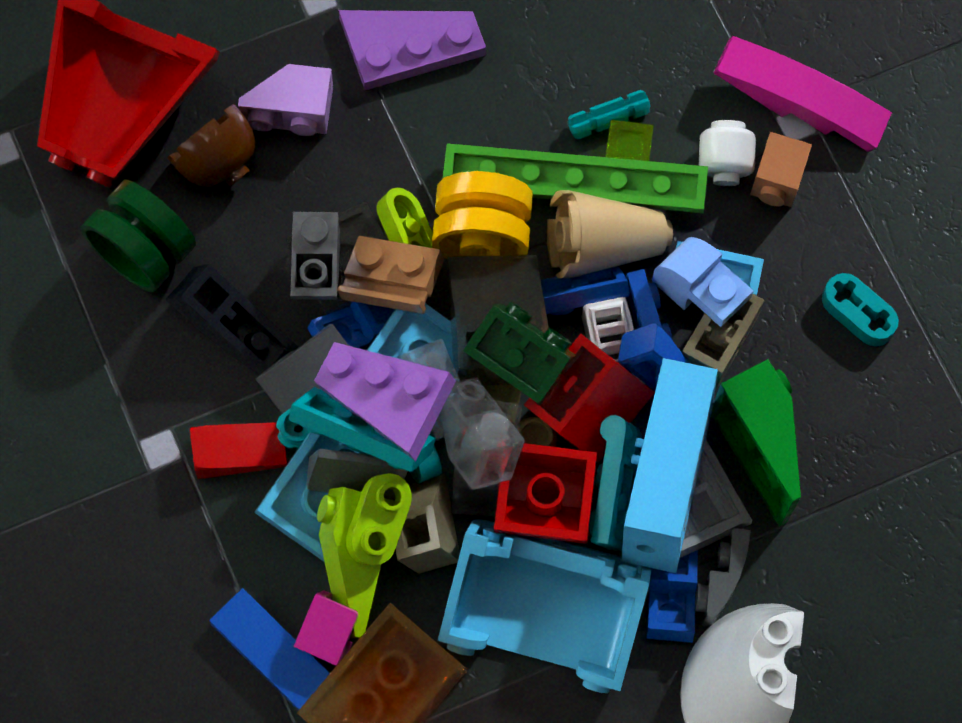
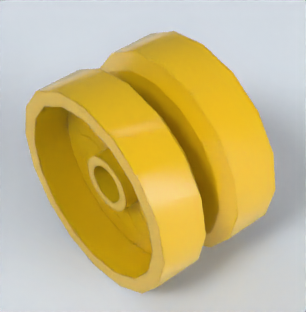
(482, 215)

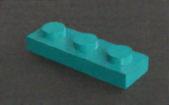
(327, 417)

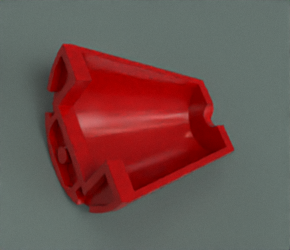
(112, 87)

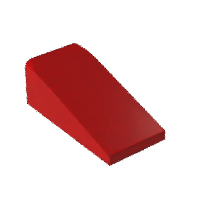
(236, 449)

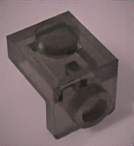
(473, 502)

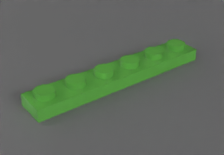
(622, 180)

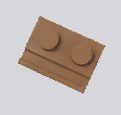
(391, 274)

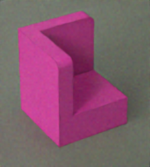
(327, 629)

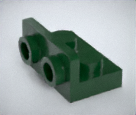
(520, 351)

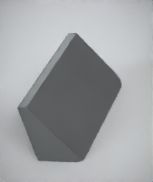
(346, 469)

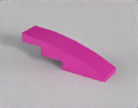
(803, 91)

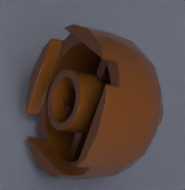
(216, 151)

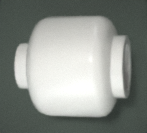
(727, 151)

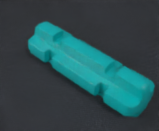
(601, 115)

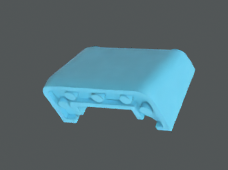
(545, 603)

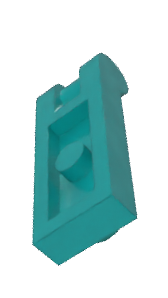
(614, 482)

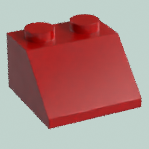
(548, 494)

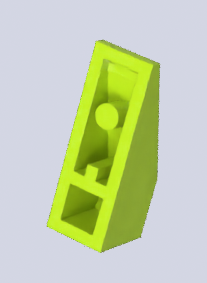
(348, 580)

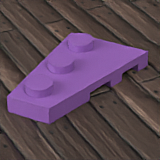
(409, 43)
(387, 393)

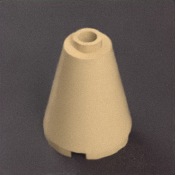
(602, 233)

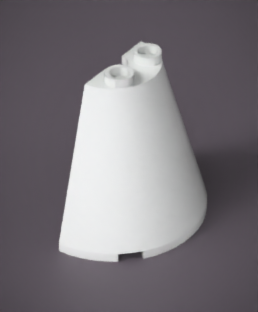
(740, 668)

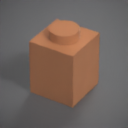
(780, 170)

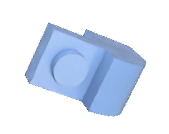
(698, 276)

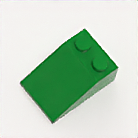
(759, 426)

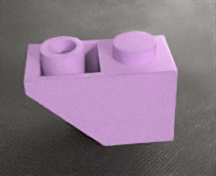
(291, 100)

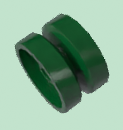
(138, 235)

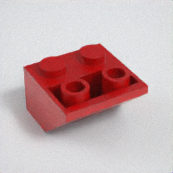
(587, 394)

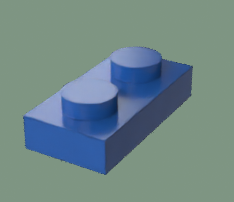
(565, 294)
(644, 301)

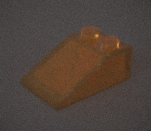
(386, 677)

